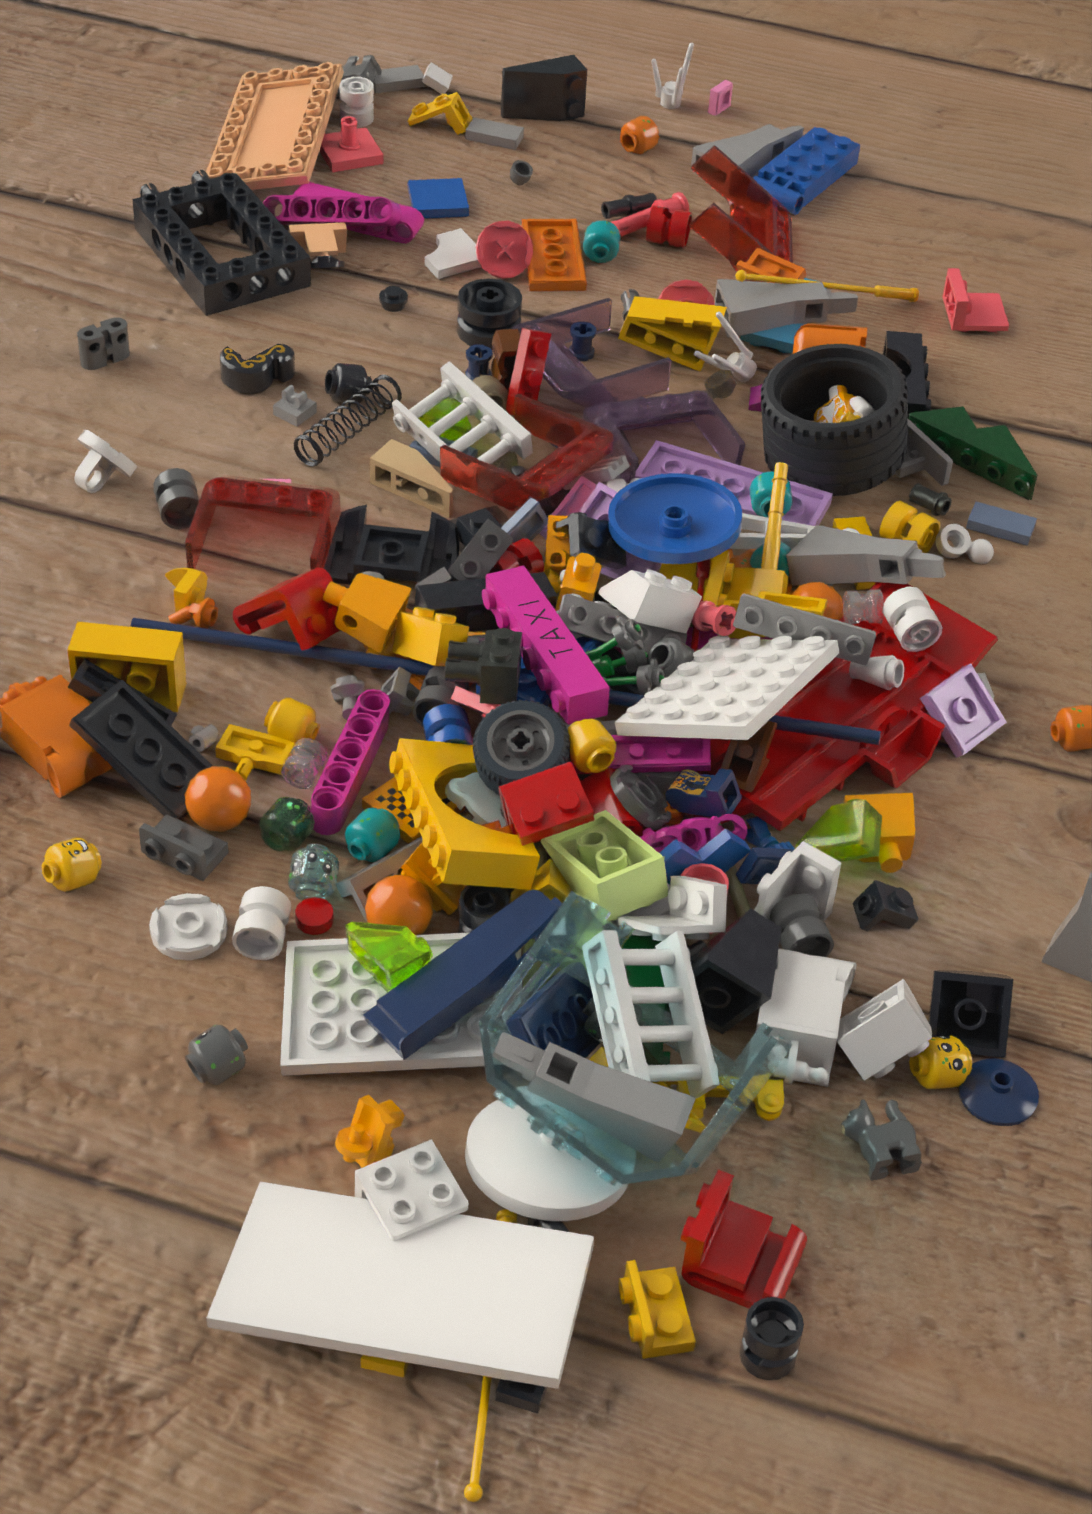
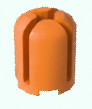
(821, 334)

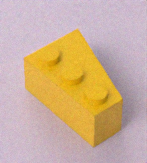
(672, 328)

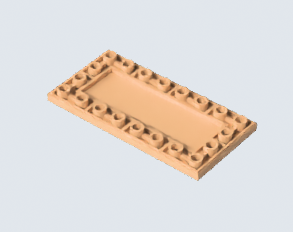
(276, 125)

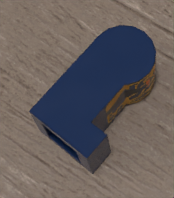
(704, 793)

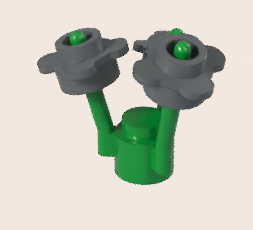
(628, 636)

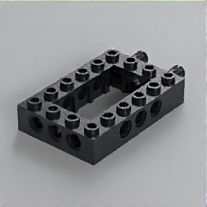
(277, 259)

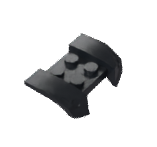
(389, 550)

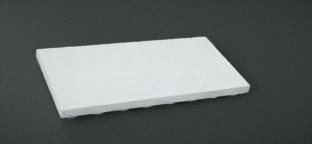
(445, 1297)

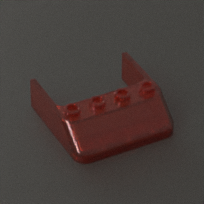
(754, 217)
(578, 449)
(267, 497)

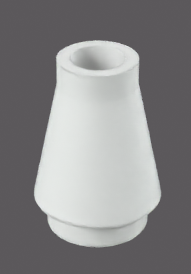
(880, 671)

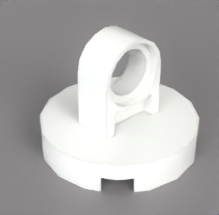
(102, 460)

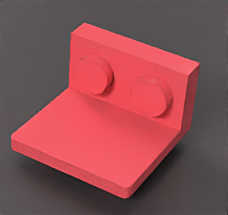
(972, 310)

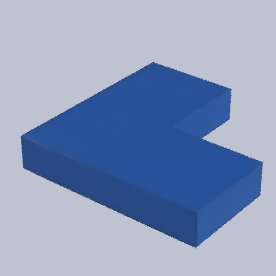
(722, 851)

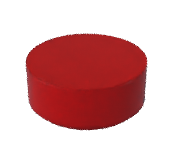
(314, 916)

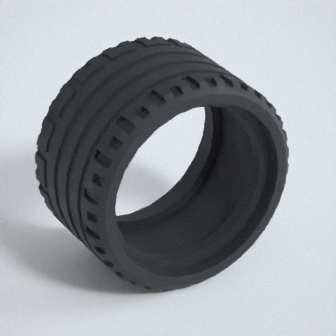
(841, 455)

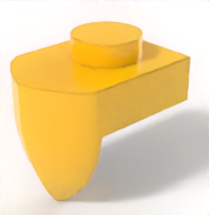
(189, 586)

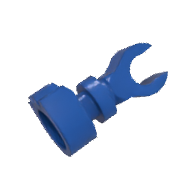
(761, 837)

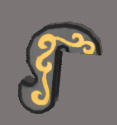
(259, 371)

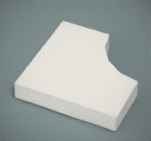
(454, 254)

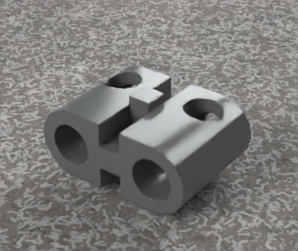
(103, 343)

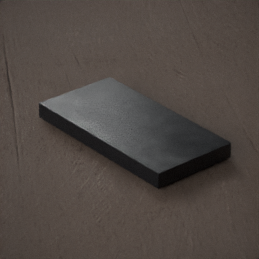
(141, 747)

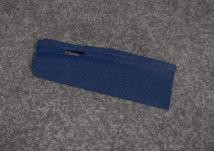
(460, 976)

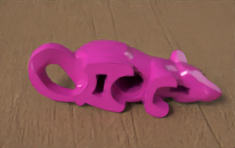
(693, 832)

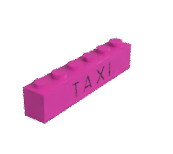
(547, 645)

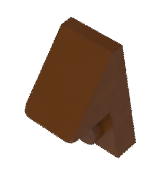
(748, 756)

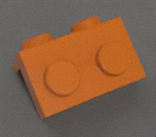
(770, 265)

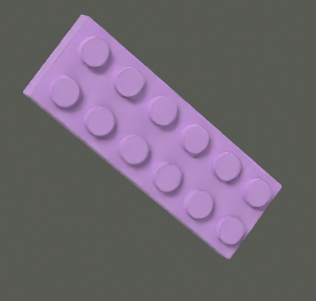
(808, 502)

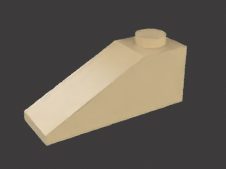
(410, 476)

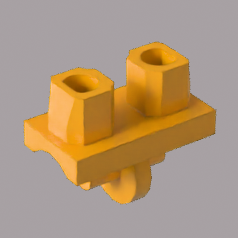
(557, 546)
(420, 867)
(369, 1132)

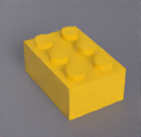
(139, 656)

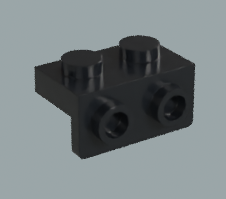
(594, 538)

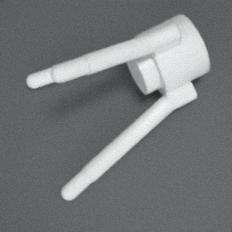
(672, 91)
(738, 363)

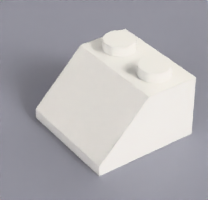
(653, 599)
(884, 1031)

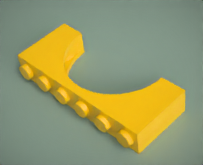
(457, 847)

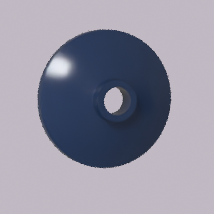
(996, 1103)

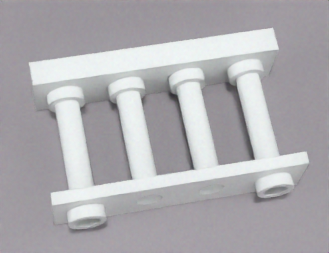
(473, 402)
(617, 1017)

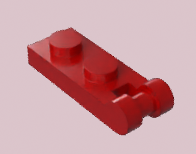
(528, 366)

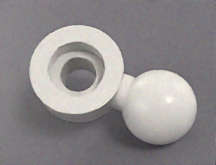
(979, 551)

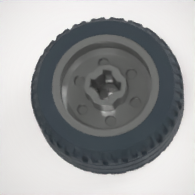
(519, 742)

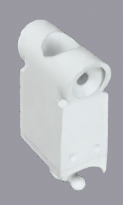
(807, 1013)

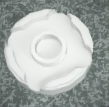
(188, 927)

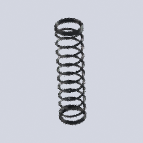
(317, 448)

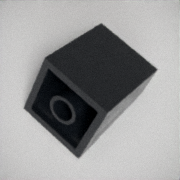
(736, 970)

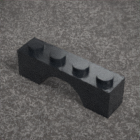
(910, 356)

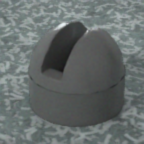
(520, 172)

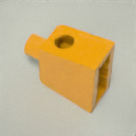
(368, 608)
(896, 828)

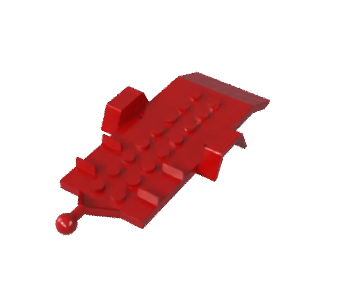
(810, 766)

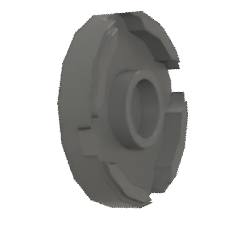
(640, 797)

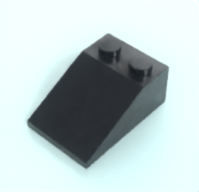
(545, 90)

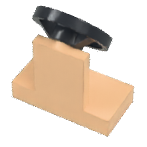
(321, 241)

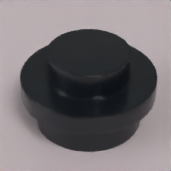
(393, 298)

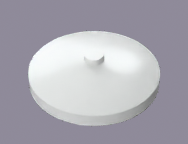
(530, 1174)

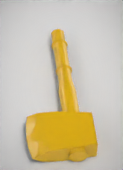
(767, 577)

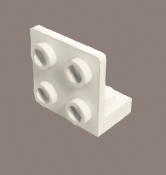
(801, 872)
(695, 909)
(410, 1190)

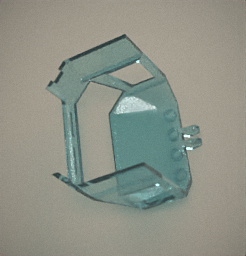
(561, 947)

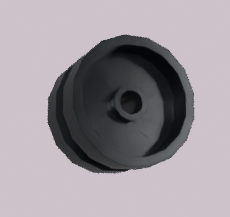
(487, 307)

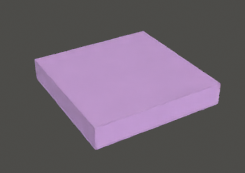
(965, 709)

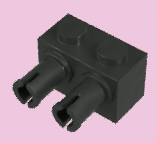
(491, 664)

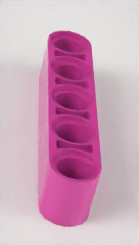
(344, 211)
(402, 232)
(350, 761)

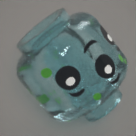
(313, 872)

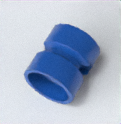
(447, 724)

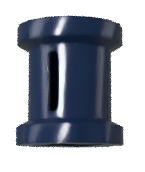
(582, 340)
(478, 364)

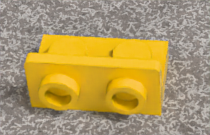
(657, 1311)

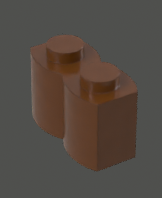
(505, 349)

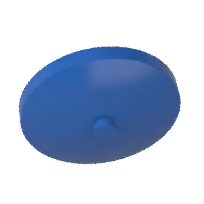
(675, 518)

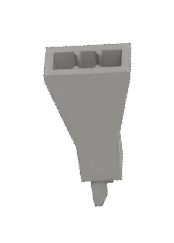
(755, 148)
(767, 305)
(851, 557)
(1072, 942)
(620, 1104)

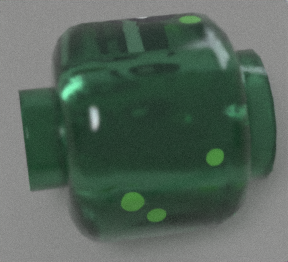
(286, 824)

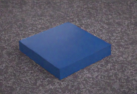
(439, 197)

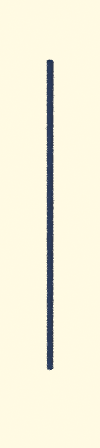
(420, 668)

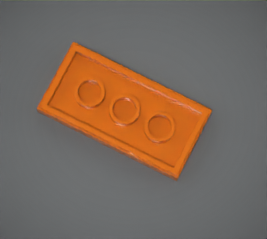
(556, 255)

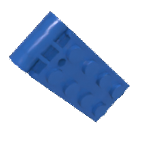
(808, 168)

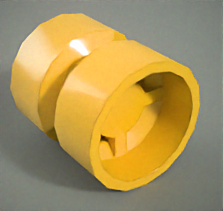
(906, 524)

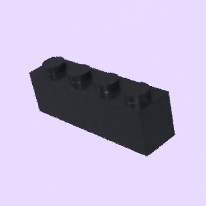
(465, 600)

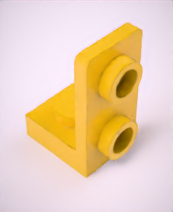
(451, 105)

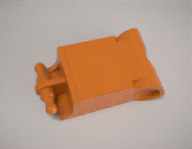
(39, 731)

